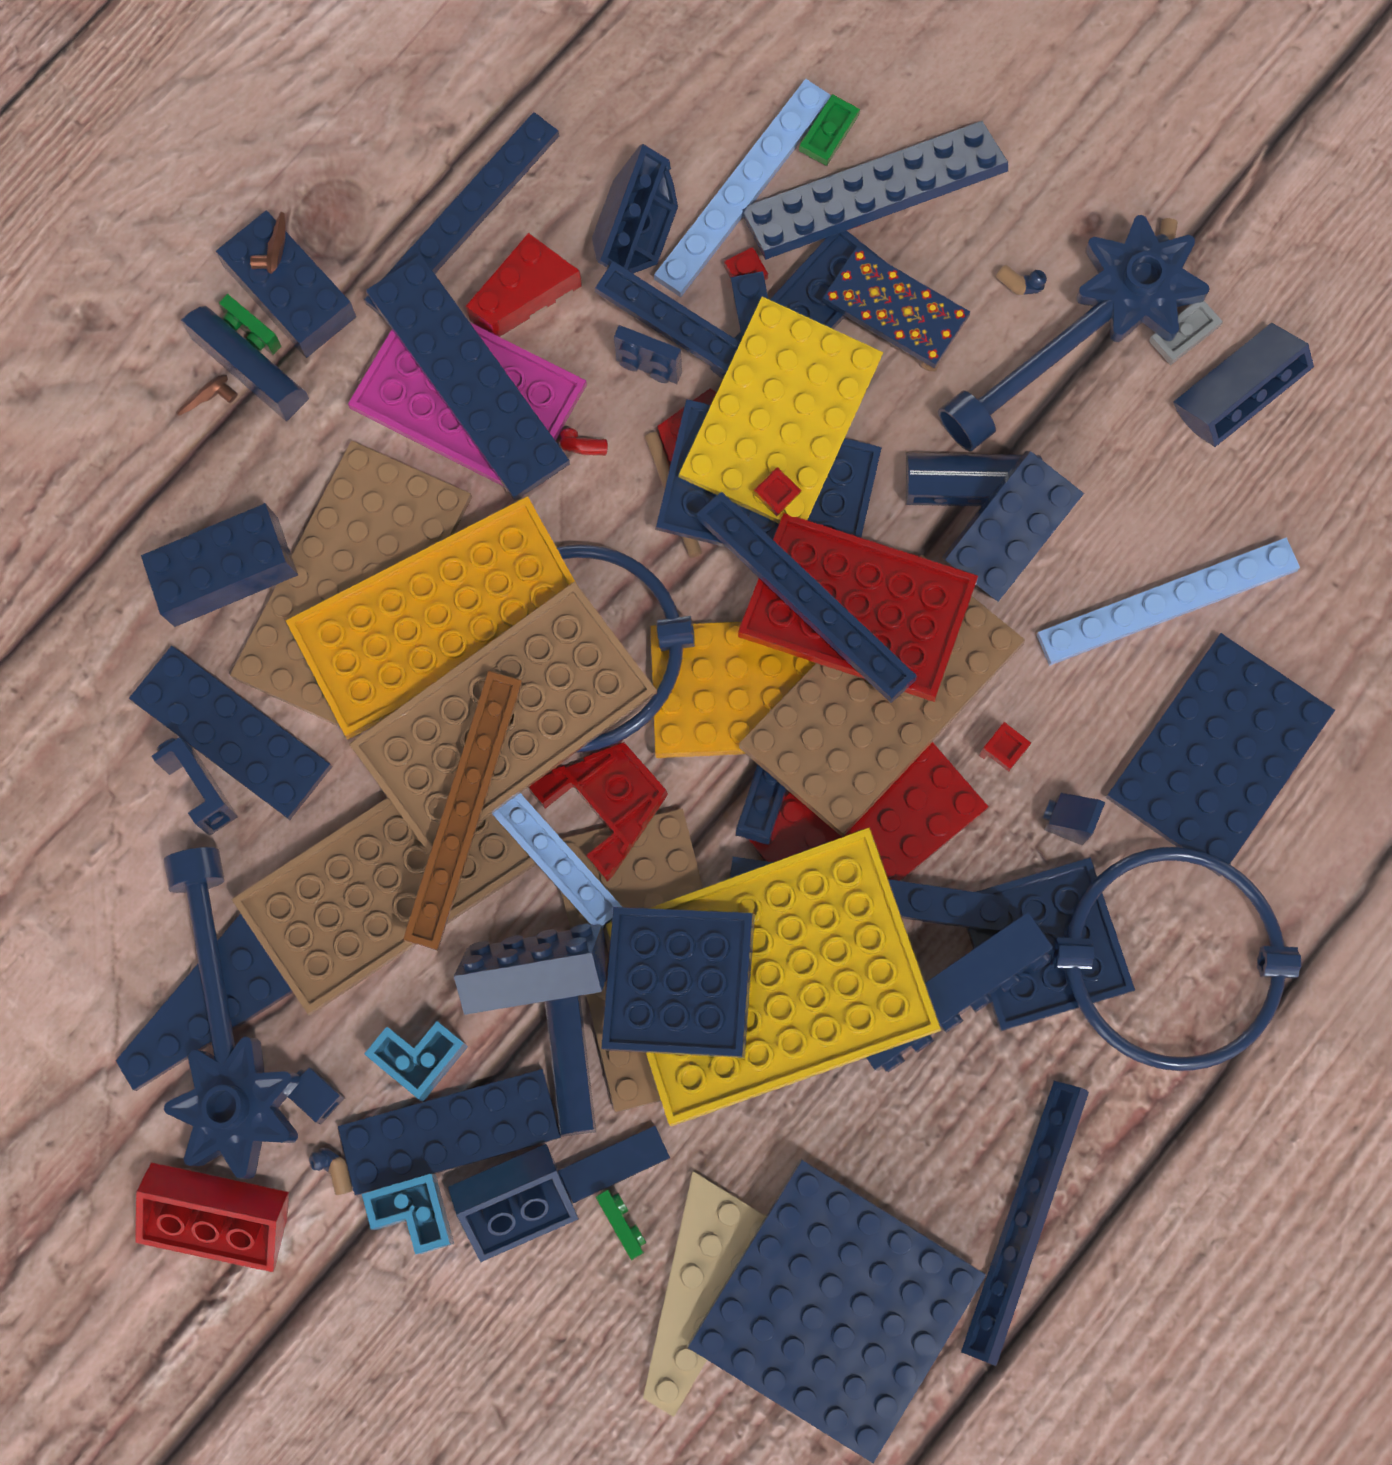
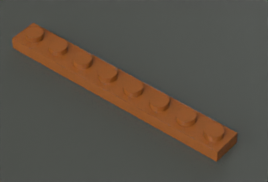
(462, 811)

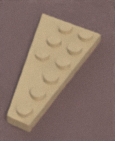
(708, 1247)

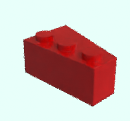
(521, 286)

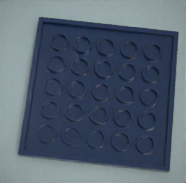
(836, 1310)

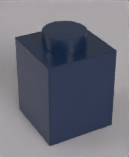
(315, 1095)

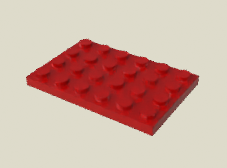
(896, 595)
(907, 822)

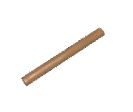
(663, 470)

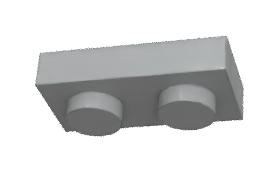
(1194, 326)

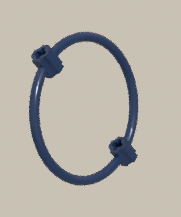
(673, 635)
(1273, 960)

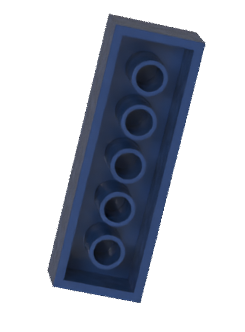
(974, 979)

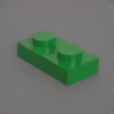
(829, 130)
(258, 334)
(629, 1236)

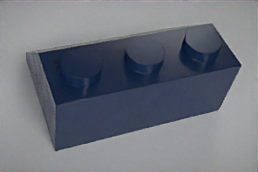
(512, 1203)

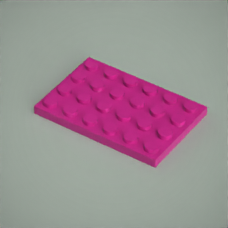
(405, 401)

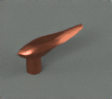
(275, 248)
(209, 391)

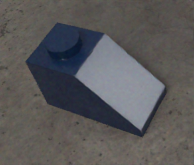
(1073, 817)

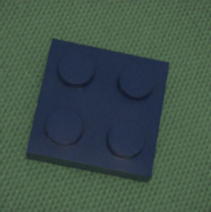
(647, 354)

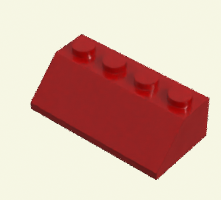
(210, 1216)

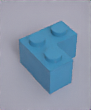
(418, 1067)
(418, 1204)

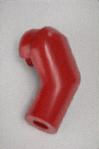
(583, 446)

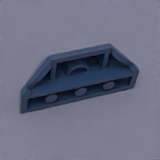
(637, 213)

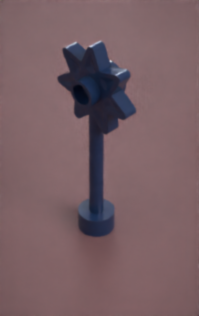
(1133, 287)
(233, 1097)

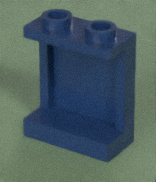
(216, 809)

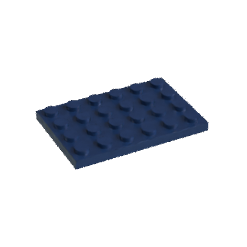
(839, 506)
(1220, 752)

